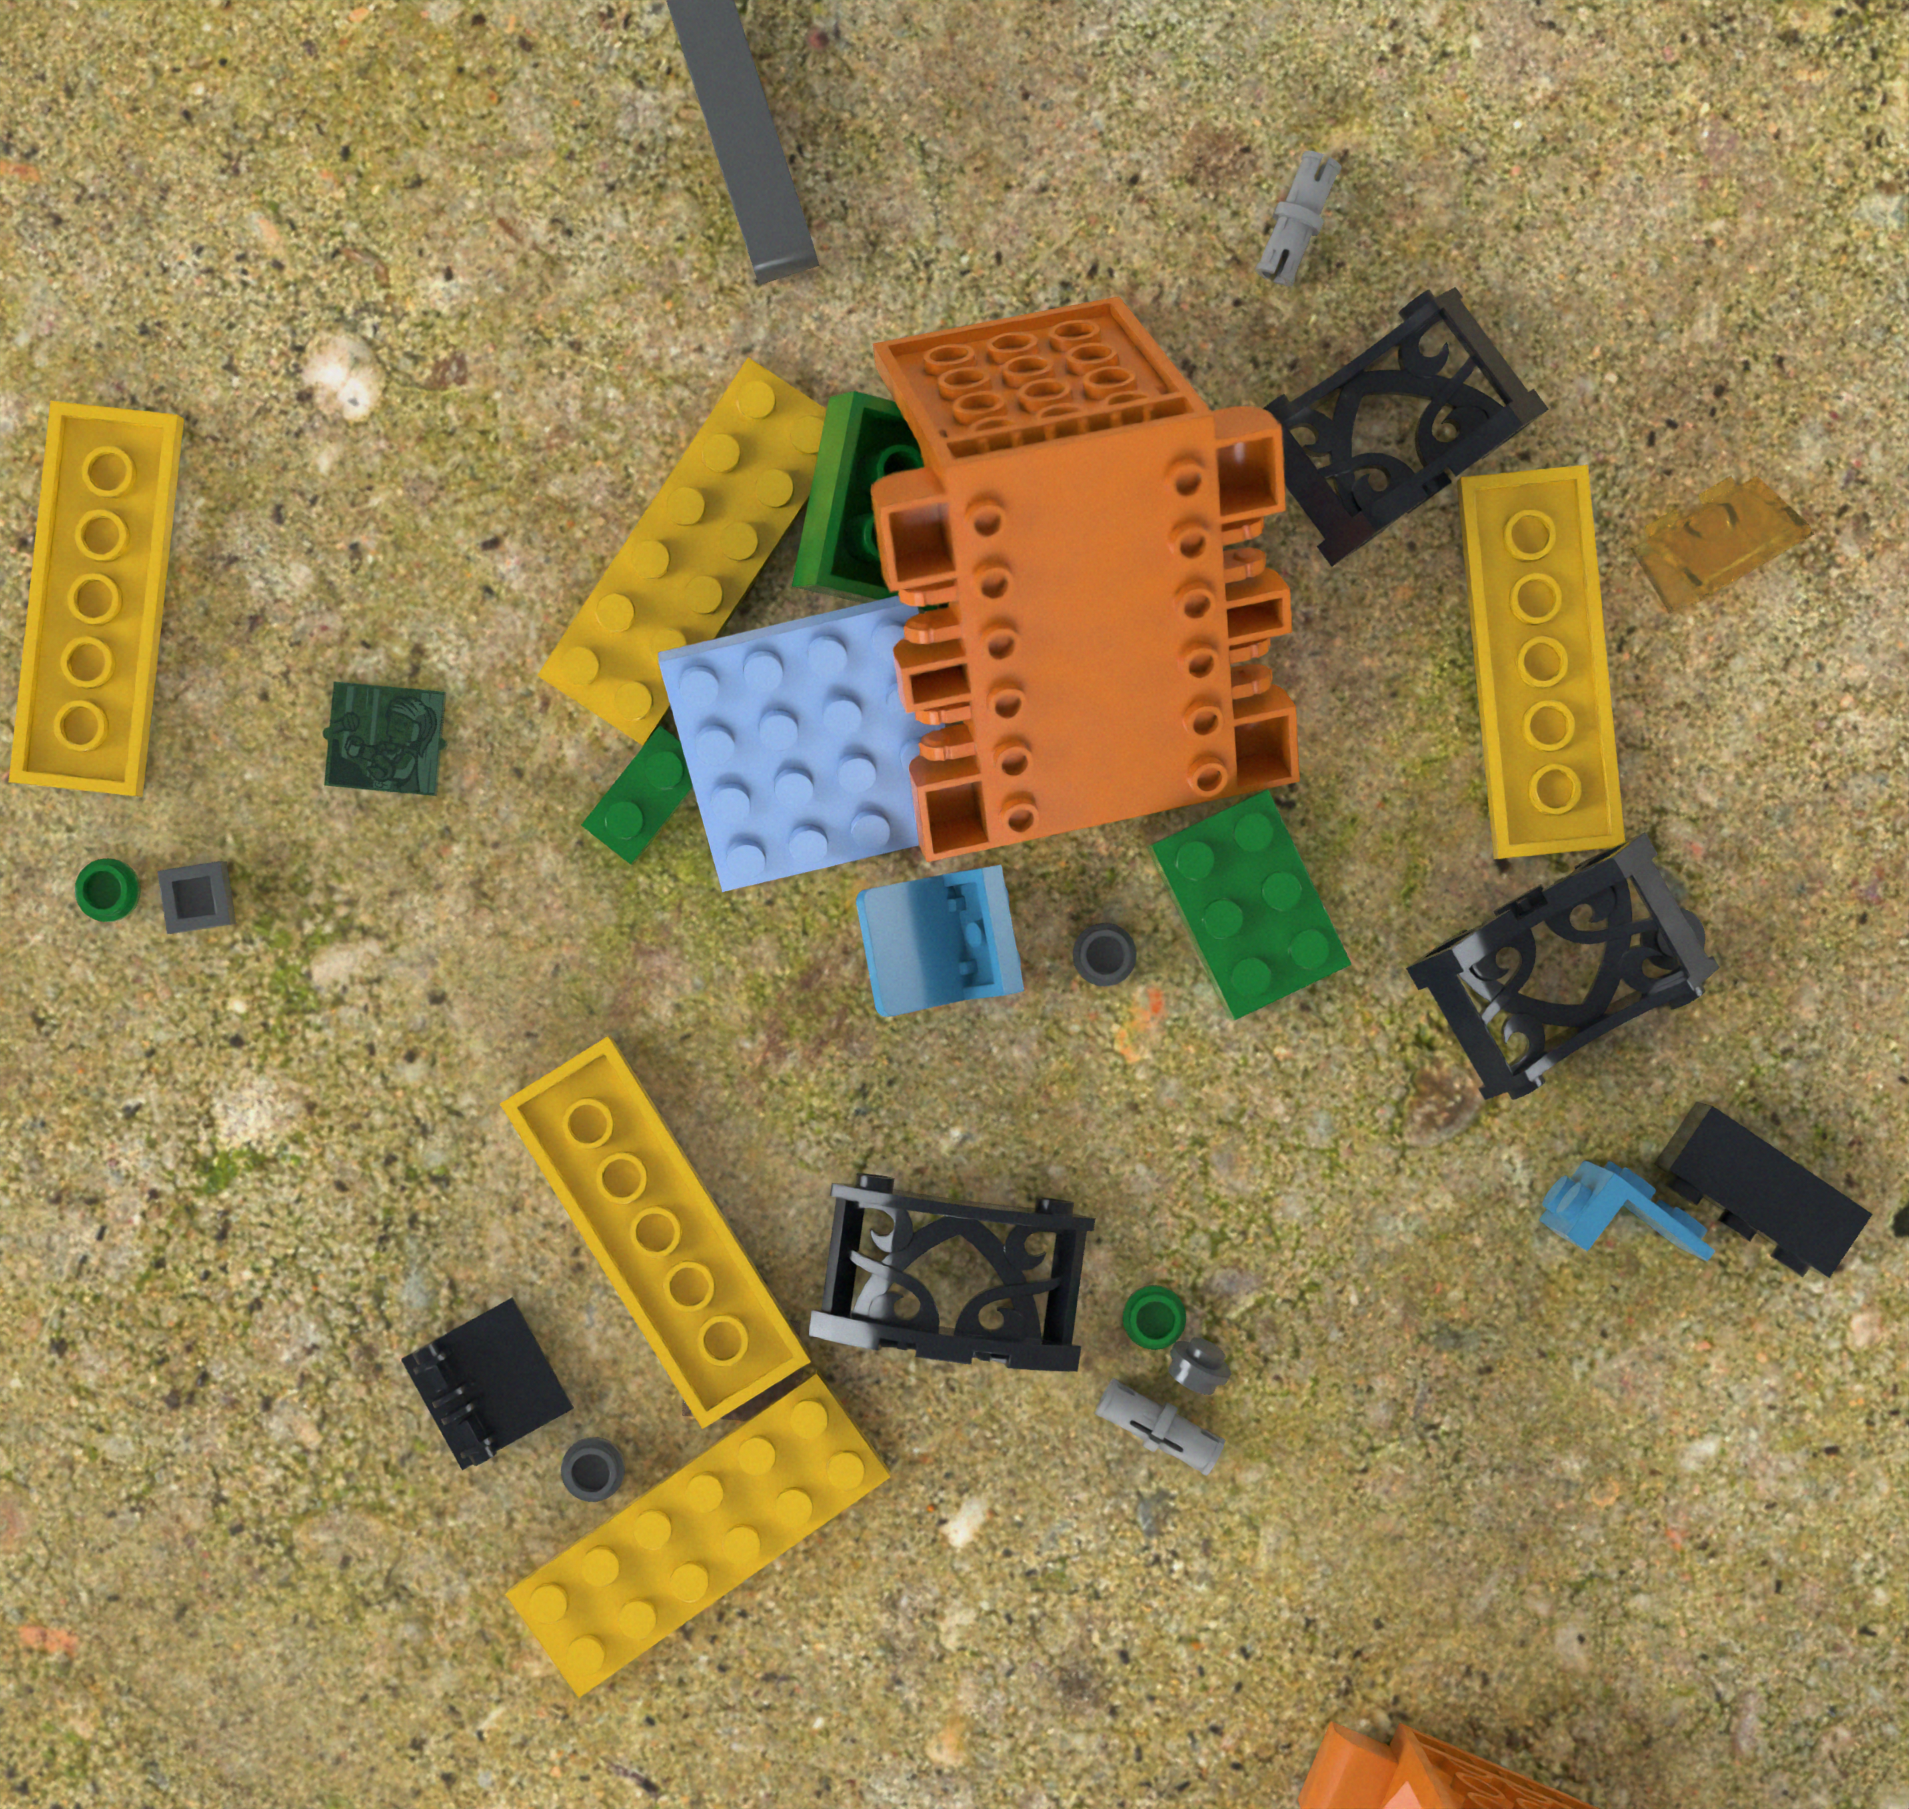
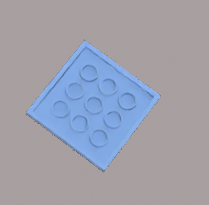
(798, 741)

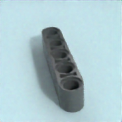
(744, 137)

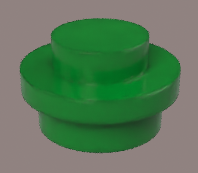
(107, 890)
(1154, 1317)

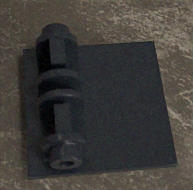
(487, 1384)

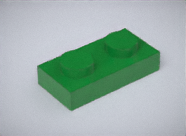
(642, 797)

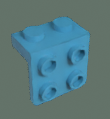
(939, 940)
(1589, 1200)

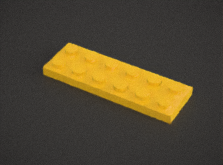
(692, 551)
(96, 598)
(1540, 661)
(656, 1231)
(698, 1533)

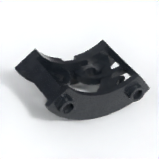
(1480, 422)
(1603, 887)
(1019, 1337)

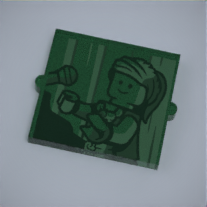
(385, 738)

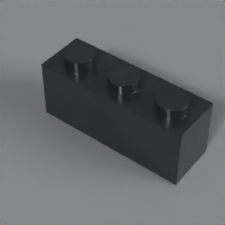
(1761, 1192)

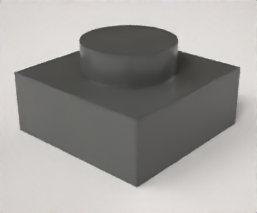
(196, 897)

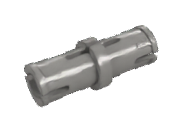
(1298, 218)
(1160, 1426)

